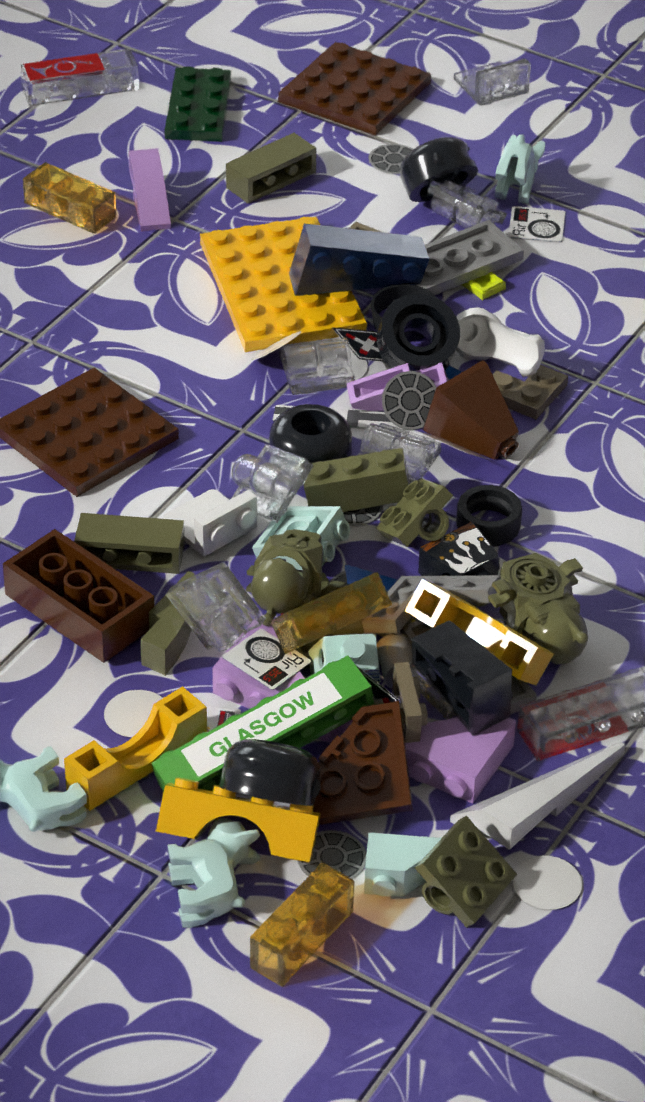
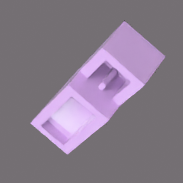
(149, 189)
(368, 391)

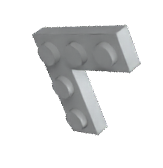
(393, 618)

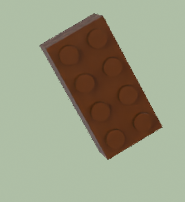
(78, 595)

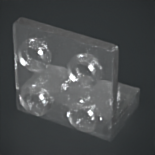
(495, 81)

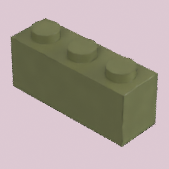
(270, 167)
(358, 480)
(133, 541)

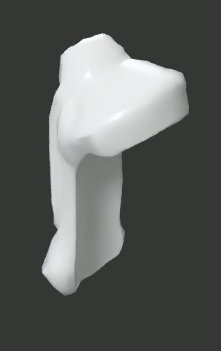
(486, 337)

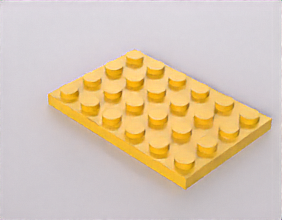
(255, 284)

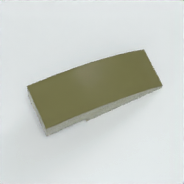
(166, 635)

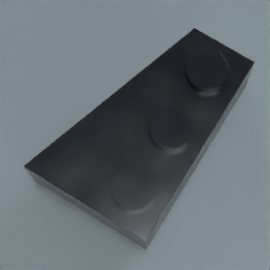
(464, 675)

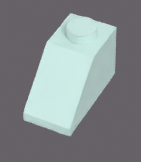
(393, 861)

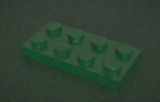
(198, 104)

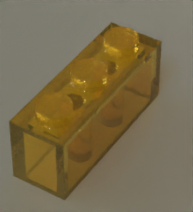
(69, 197)
(331, 612)
(301, 924)

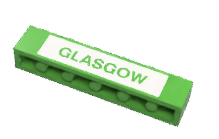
(290, 717)

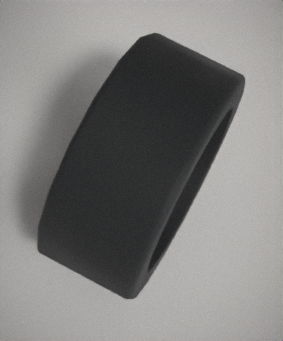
(495, 499)

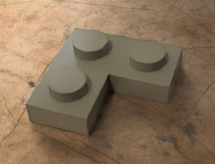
(533, 394)
(408, 692)

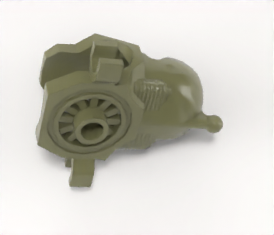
(278, 585)
(540, 604)

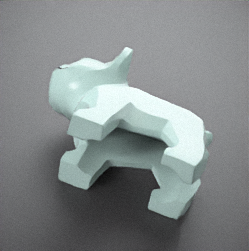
(518, 167)
(27, 789)
(211, 868)

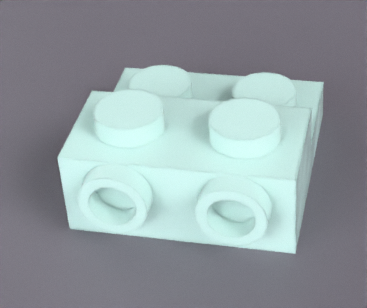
(324, 520)

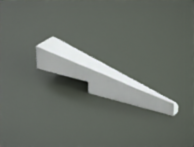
(519, 809)

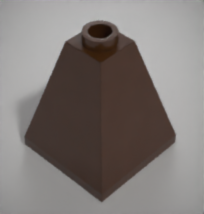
(473, 414)

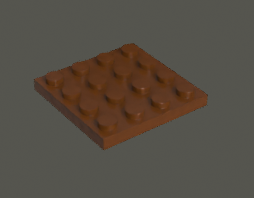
(355, 88)
(86, 431)

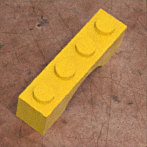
(437, 605)
(111, 770)
(288, 830)

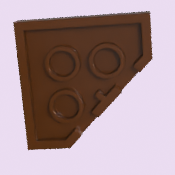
(365, 768)

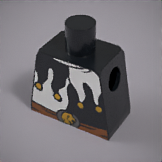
(459, 554)

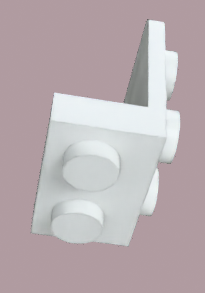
(215, 520)

